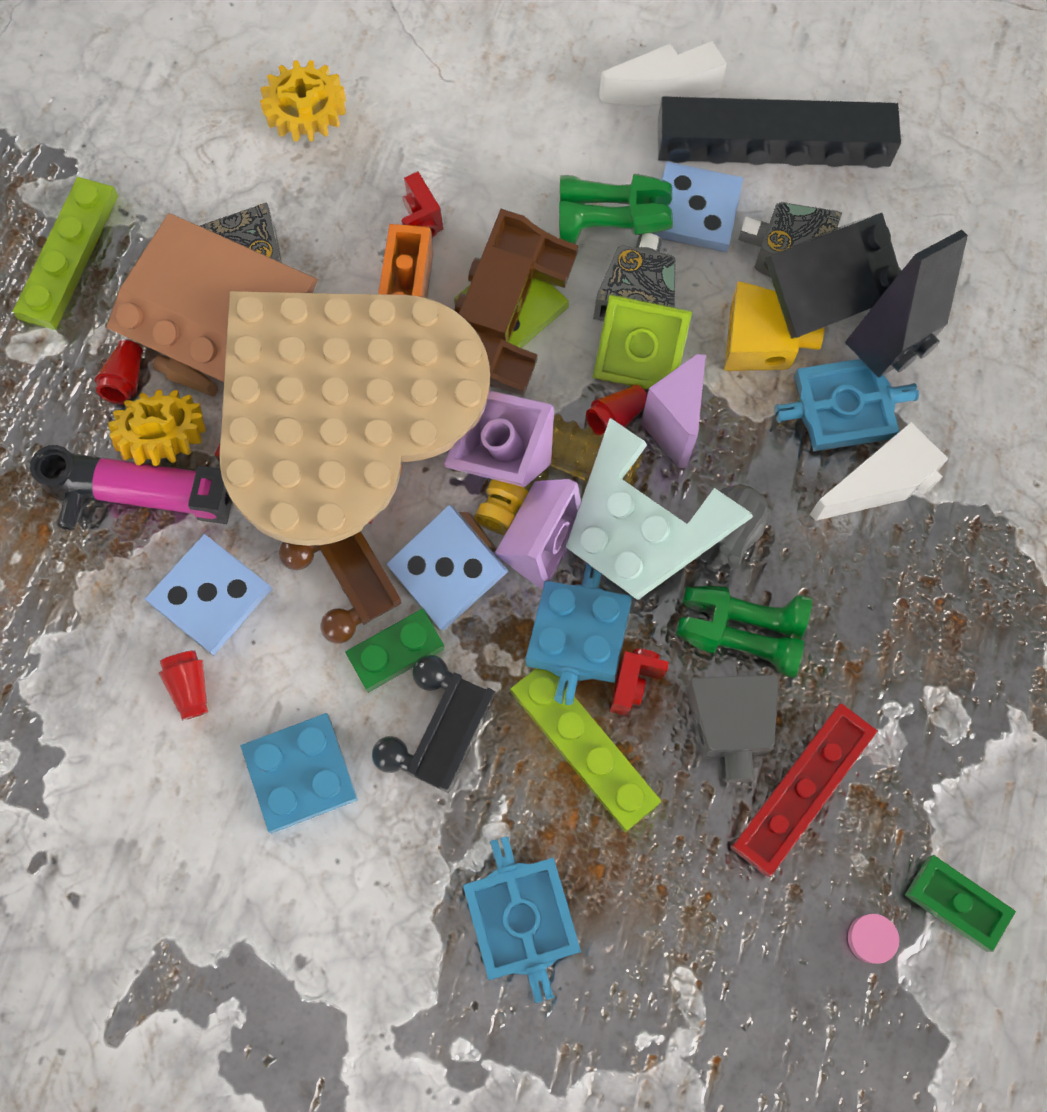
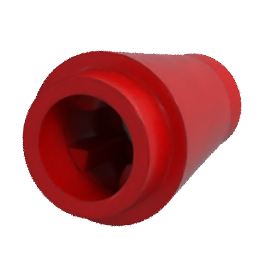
(120, 373)
(619, 406)
(185, 683)

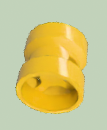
(500, 506)

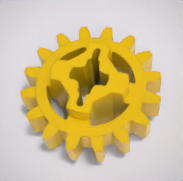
(303, 100)
(157, 427)

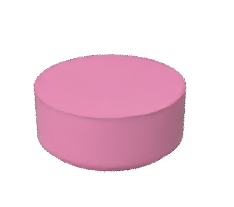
(873, 938)

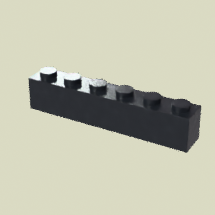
(778, 131)

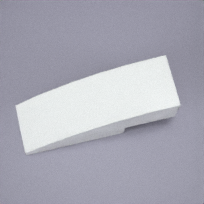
(664, 74)

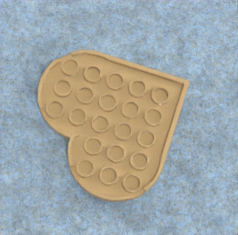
(333, 400)

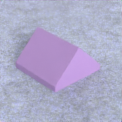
(674, 410)
(508, 441)
(541, 530)

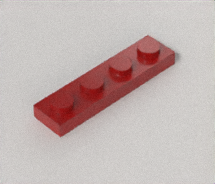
(804, 790)

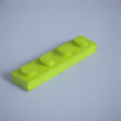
(65, 253)
(586, 749)

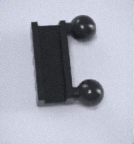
(448, 733)

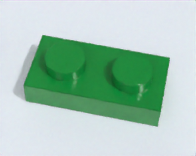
(394, 650)
(960, 903)

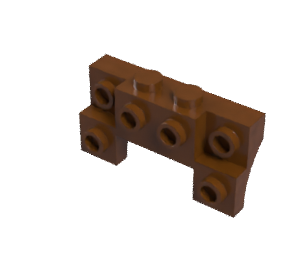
(499, 287)

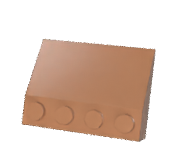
(182, 292)

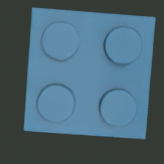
(298, 773)

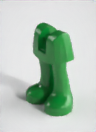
(645, 213)
(708, 636)

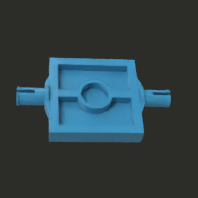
(845, 404)
(578, 633)
(521, 919)

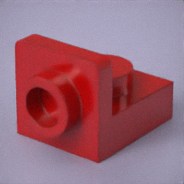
(421, 205)
(628, 686)

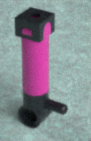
(124, 482)

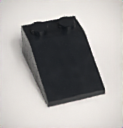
(833, 274)
(911, 309)

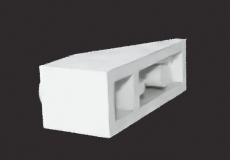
(888, 476)

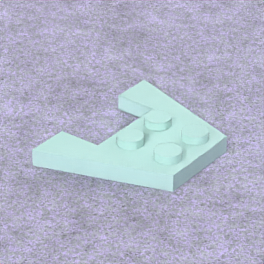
(631, 534)

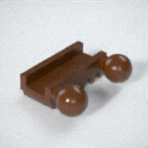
(359, 577)

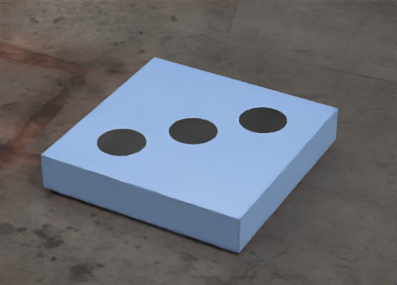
(702, 206)
(447, 567)
(208, 594)

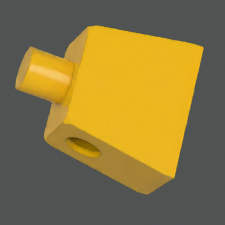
(759, 333)

